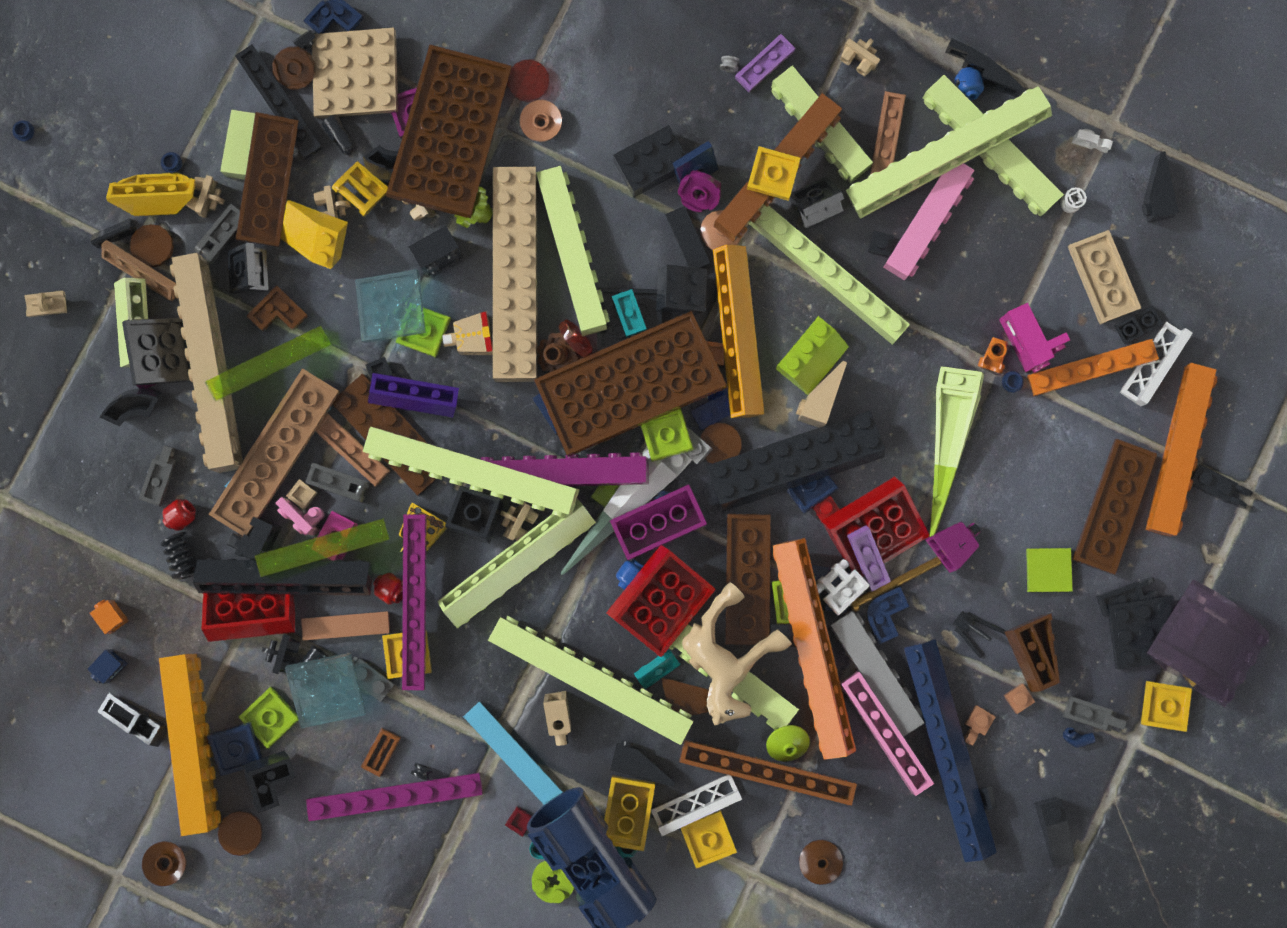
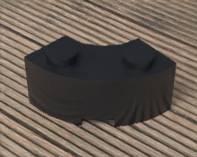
(381, 163)
(131, 403)

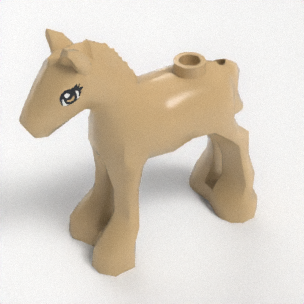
(722, 664)

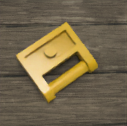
(365, 184)

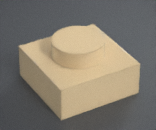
(301, 494)

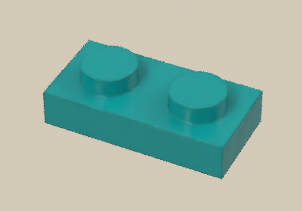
(629, 313)
(656, 669)

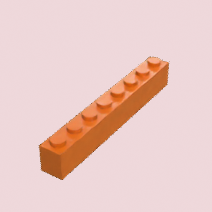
(1181, 450)

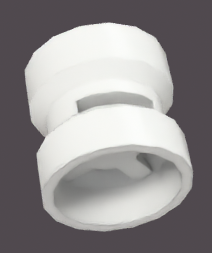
(1069, 202)

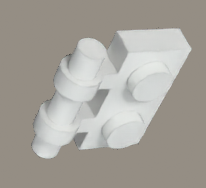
(846, 591)

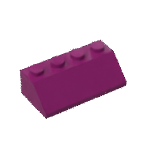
(658, 522)

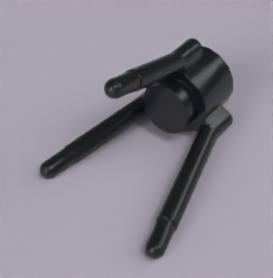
(965, 622)

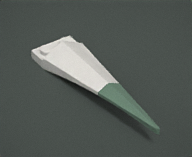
(629, 498)

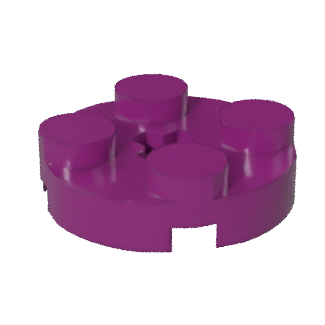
(699, 181)

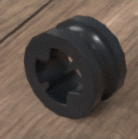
(421, 771)

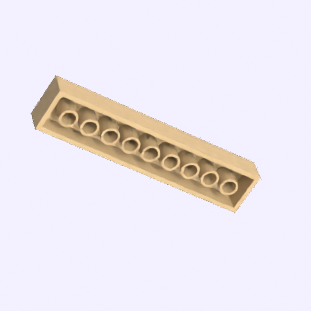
(515, 274)
(206, 361)

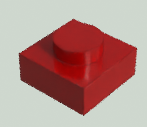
(825, 508)

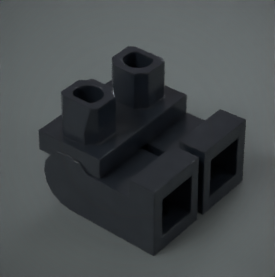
(258, 542)

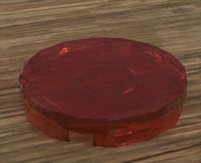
(528, 80)
(571, 334)

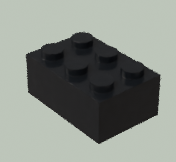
(649, 161)

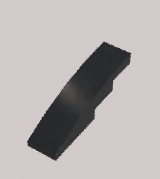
(992, 74)

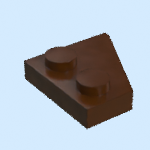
(685, 696)

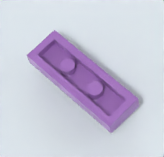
(765, 63)
(869, 558)

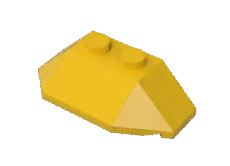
(152, 193)

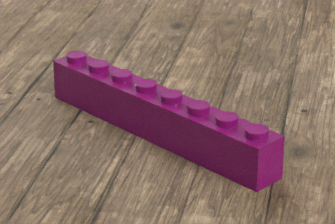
(583, 471)

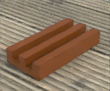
(372, 769)

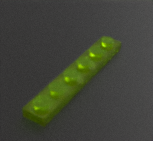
(267, 363)
(321, 547)

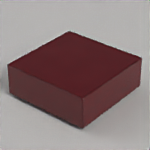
(518, 821)

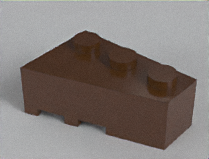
(1035, 652)

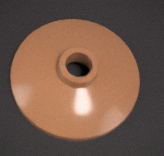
(538, 111)
(711, 236)

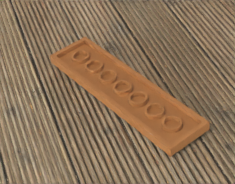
(274, 452)

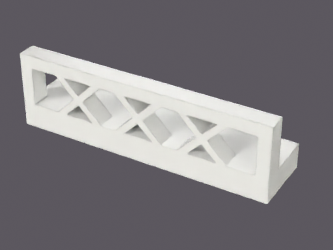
(1162, 368)
(697, 813)

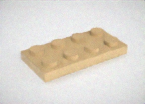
(1104, 277)

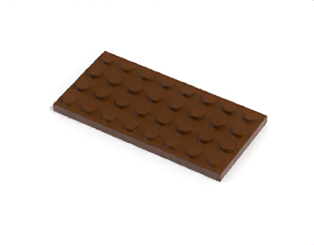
(449, 131)
(630, 383)

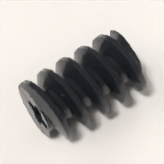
(178, 556)

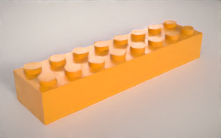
(189, 744)

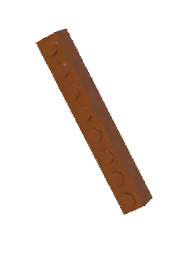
(798, 143)
(767, 772)

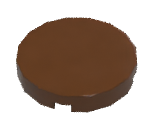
(293, 67)
(152, 245)
(723, 440)
(240, 833)

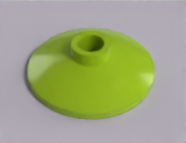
(787, 743)

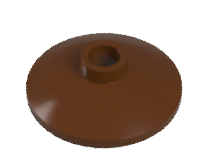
(812, 854)
(153, 863)

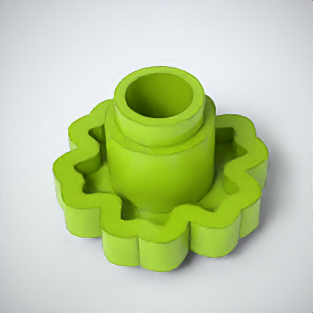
(481, 212)

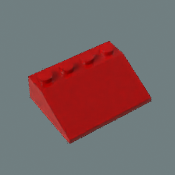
(889, 516)
(661, 600)
(246, 615)

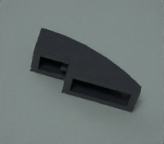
(133, 720)

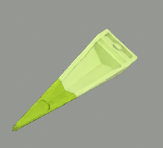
(955, 409)

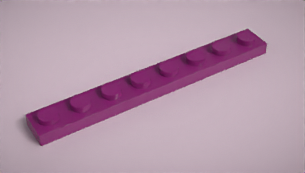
(414, 602)
(394, 796)

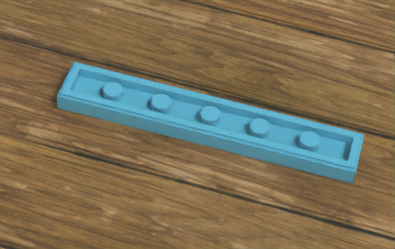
(512, 753)

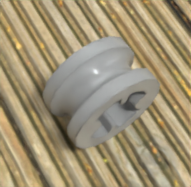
(729, 63)

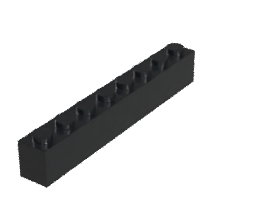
(313, 578)

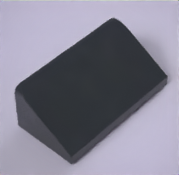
(113, 233)

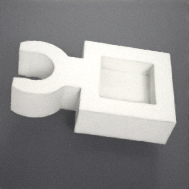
(1090, 140)

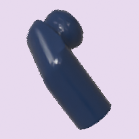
(1076, 739)

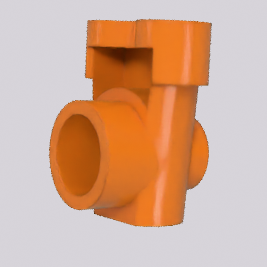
(994, 361)

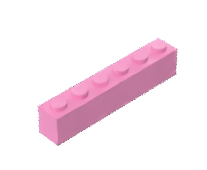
(927, 221)
(886, 733)

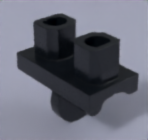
(287, 644)

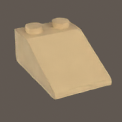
(818, 404)

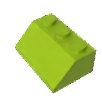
(812, 356)

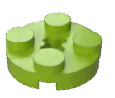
(550, 893)

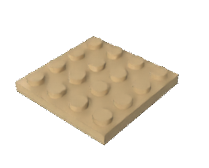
(355, 73)

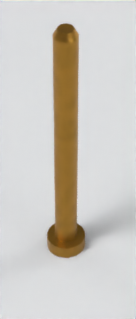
(895, 583)

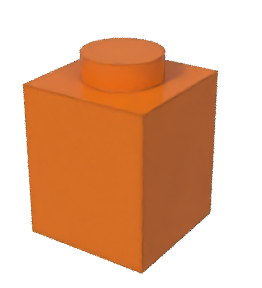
(108, 616)

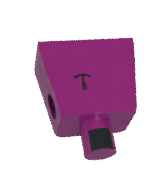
(955, 544)

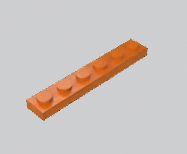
(1093, 367)

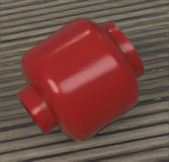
(178, 514)
(388, 588)

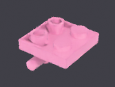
(304, 523)

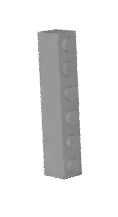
(875, 671)

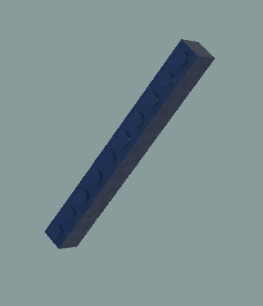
(950, 751)

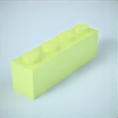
(130, 305)

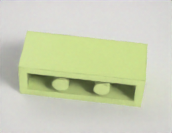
(237, 144)

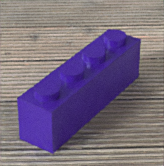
(413, 395)

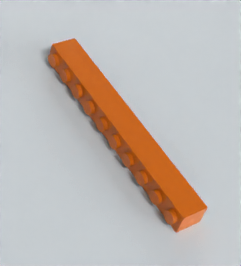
(814, 649)

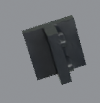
(817, 201)
(247, 269)

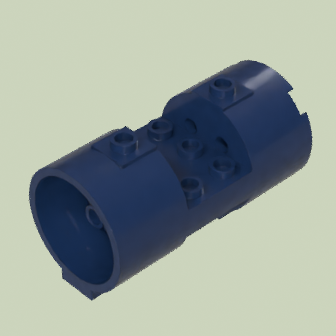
(575, 840)

